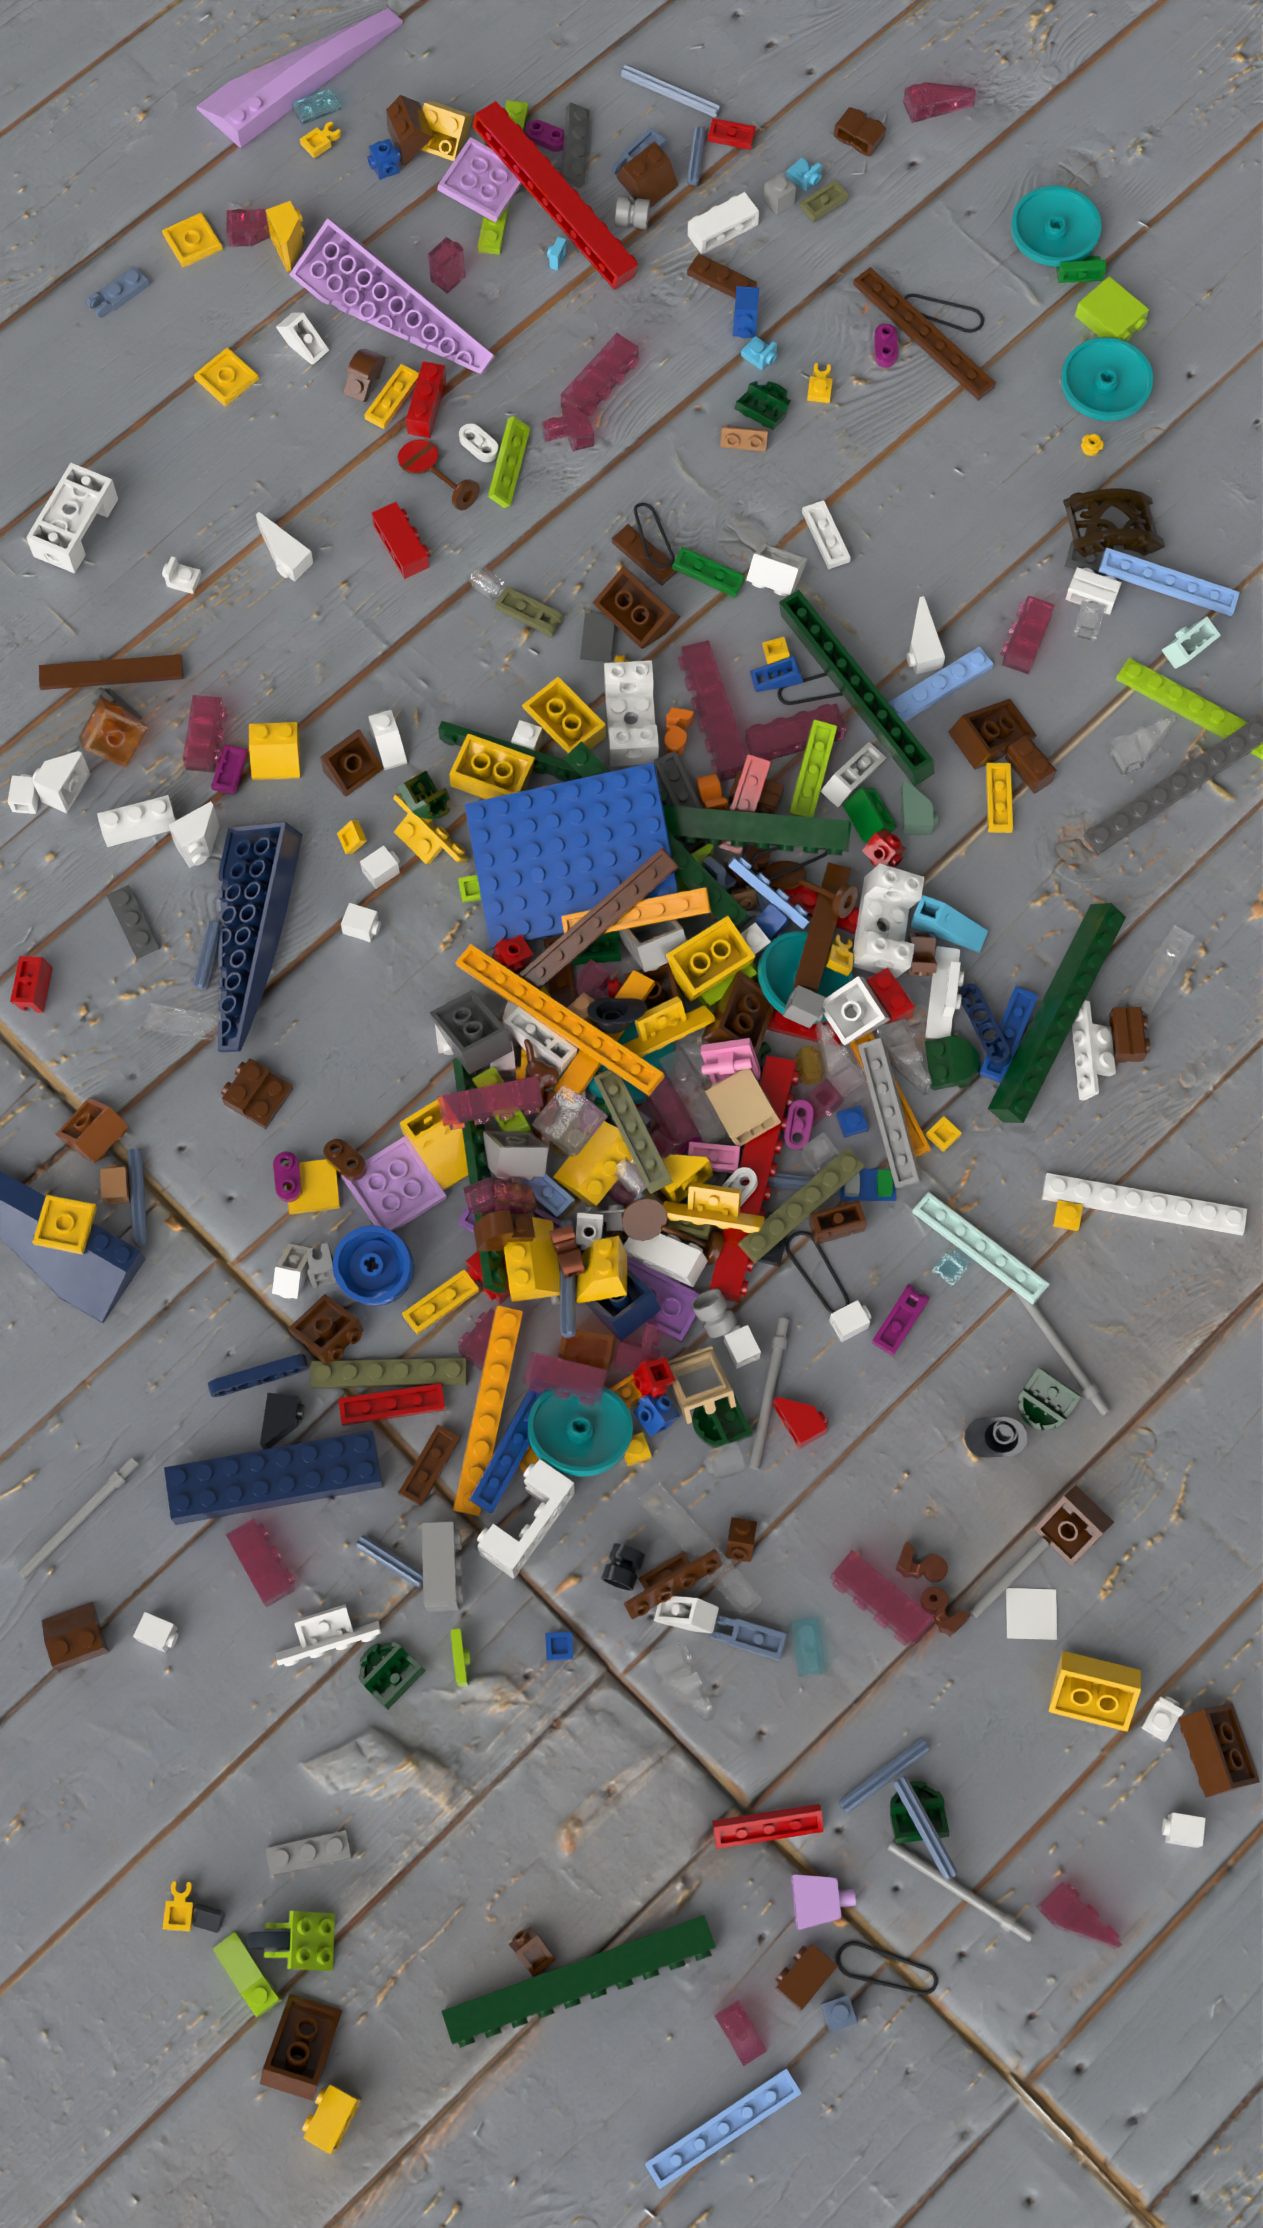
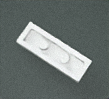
(826, 534)

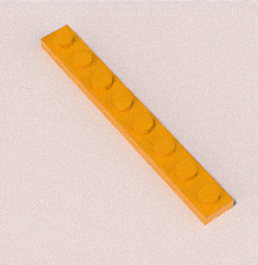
(488, 1405)

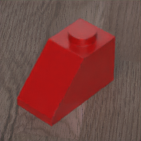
(801, 1420)

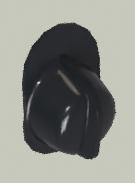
(615, 1014)
(996, 1437)

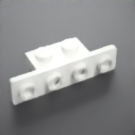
(944, 993)
(1092, 1052)
(325, 1632)

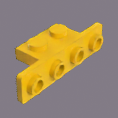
(426, 838)
(665, 1025)
(715, 1207)

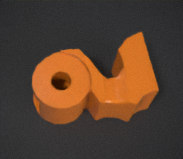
(675, 736)
(710, 792)

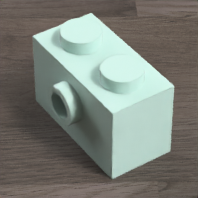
(1190, 642)

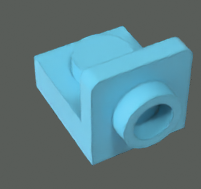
(804, 174)
(760, 353)

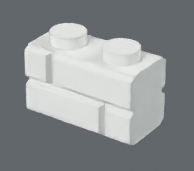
(1093, 587)

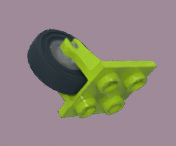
(309, 1940)

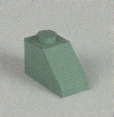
(916, 811)

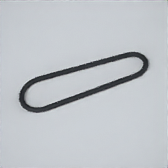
(950, 304)
(662, 532)
(809, 699)
(789, 870)
(806, 1277)
(882, 1982)

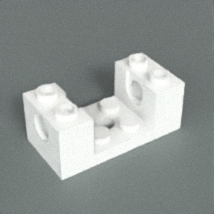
(58, 535)
(630, 694)
(886, 898)
(554, 1492)

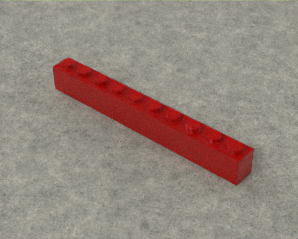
(555, 195)
(758, 1155)

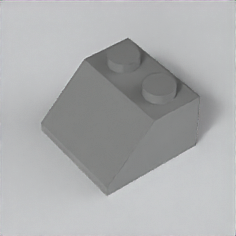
(515, 1154)

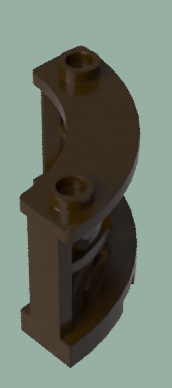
(1133, 503)

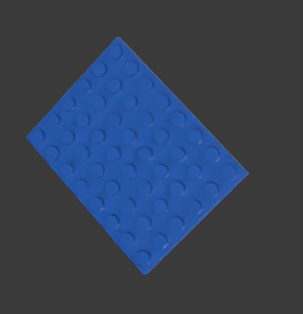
(564, 848)

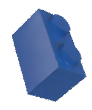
(745, 312)

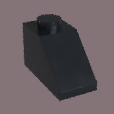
(280, 1418)

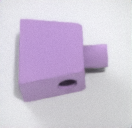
(818, 1900)

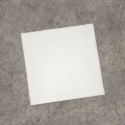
(1031, 1613)

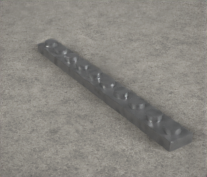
(1176, 786)

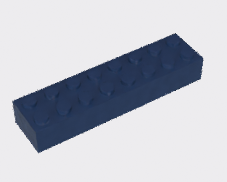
(273, 1477)

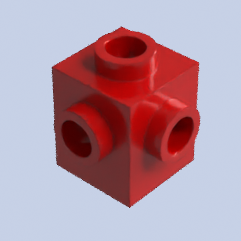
(884, 849)
(513, 954)
(653, 1377)

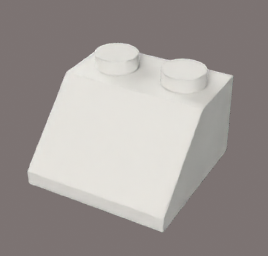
(776, 569)
(61, 780)
(196, 834)
(854, 1011)

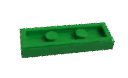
(708, 572)

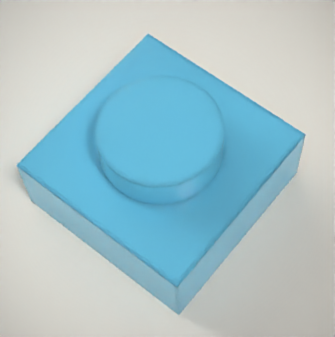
(557, 253)

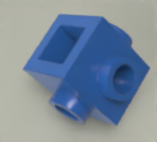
(384, 159)
(656, 1413)

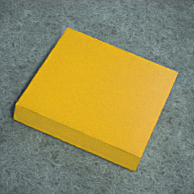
(192, 239)
(226, 376)
(318, 1188)
(64, 1224)

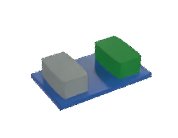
(870, 1186)

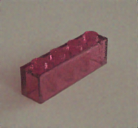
(601, 375)
(791, 734)
(491, 1101)
(881, 1598)

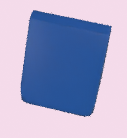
(771, 921)

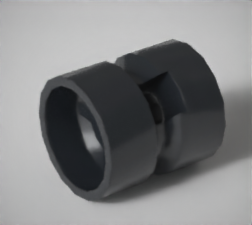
(622, 1576)

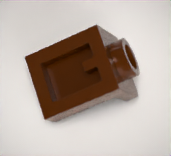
(531, 1951)

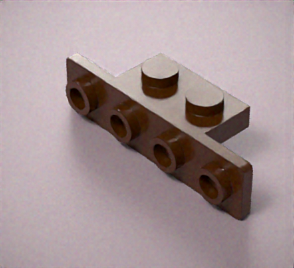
(670, 1579)

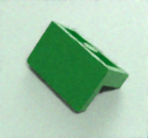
(1087, 270)
(868, 813)

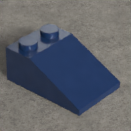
(628, 1312)

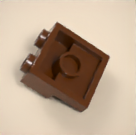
(256, 1093)
(327, 1329)

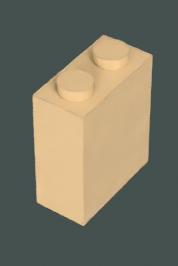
(742, 1106)

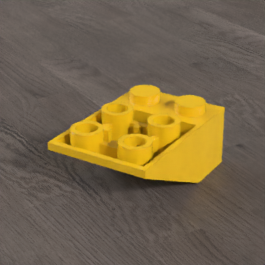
(436, 1145)

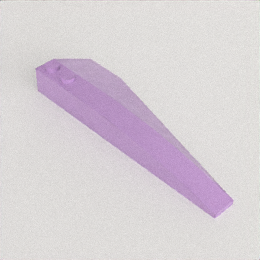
(266, 94)
(361, 284)

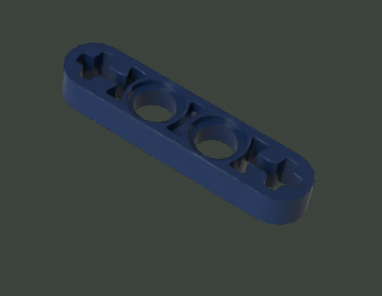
(984, 1025)
(258, 1375)

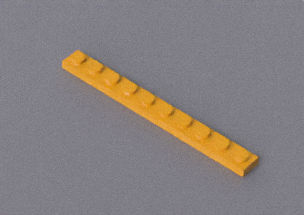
(560, 1020)

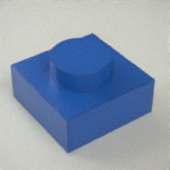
(852, 1121)
(559, 1646)

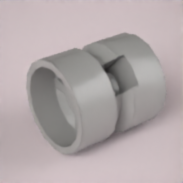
(632, 212)
(714, 1313)

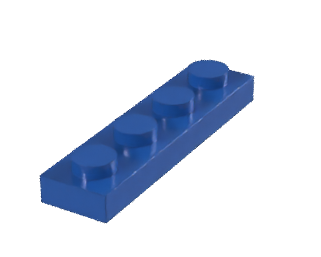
(1012, 1028)

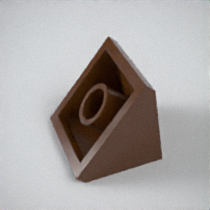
(351, 763)

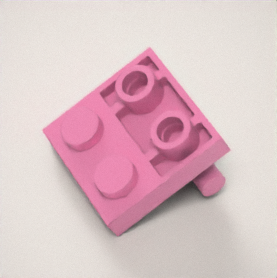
(727, 1057)

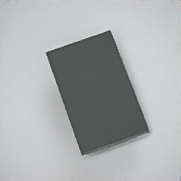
(597, 638)

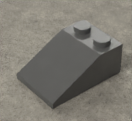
(472, 1031)

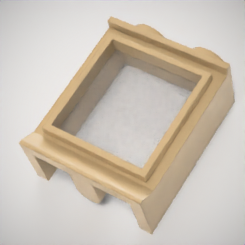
(699, 1382)

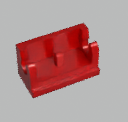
(31, 983)

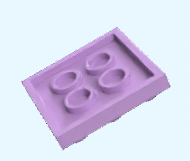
(480, 180)
(396, 1186)

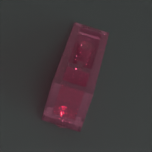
(933, 99)

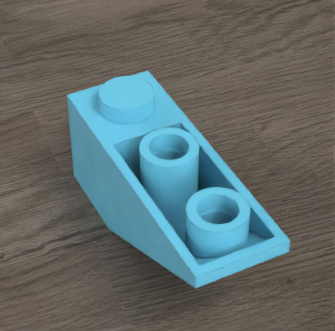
(948, 924)

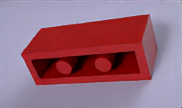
(426, 399)
(401, 539)

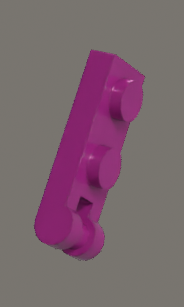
(900, 1320)

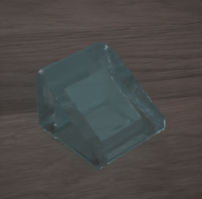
(951, 1267)

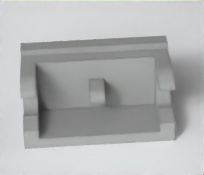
(321, 1270)

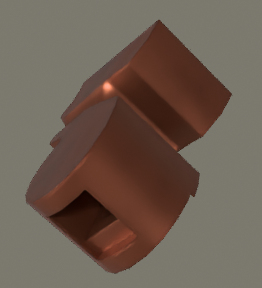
(760, 864)
(568, 1254)
(932, 1567)
(934, 1602)

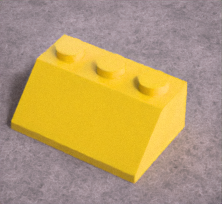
(565, 716)
(490, 769)
(709, 958)
(593, 1169)
(533, 1265)
(1095, 1691)

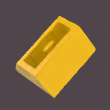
(448, 127)

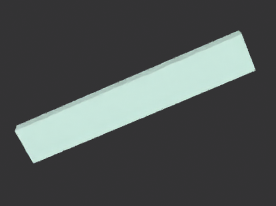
(980, 1248)

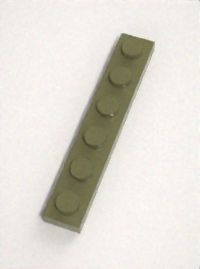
(633, 1130)
(801, 1205)
(388, 1373)

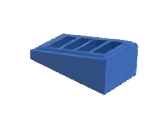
(785, 680)

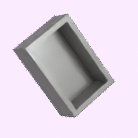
(652, 943)
(441, 1566)

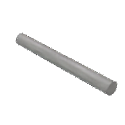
(1008, 1578)

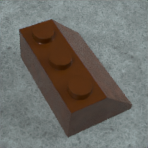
(635, 608)
(1218, 1750)

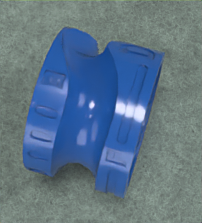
(353, 1266)

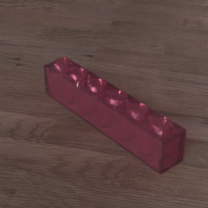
(713, 708)

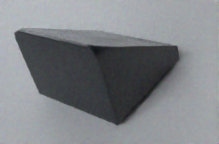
(207, 1918)

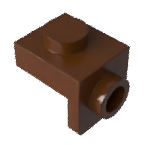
(741, 1539)

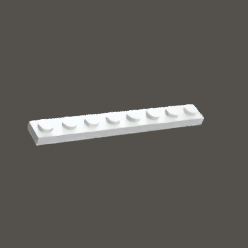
(1145, 1204)

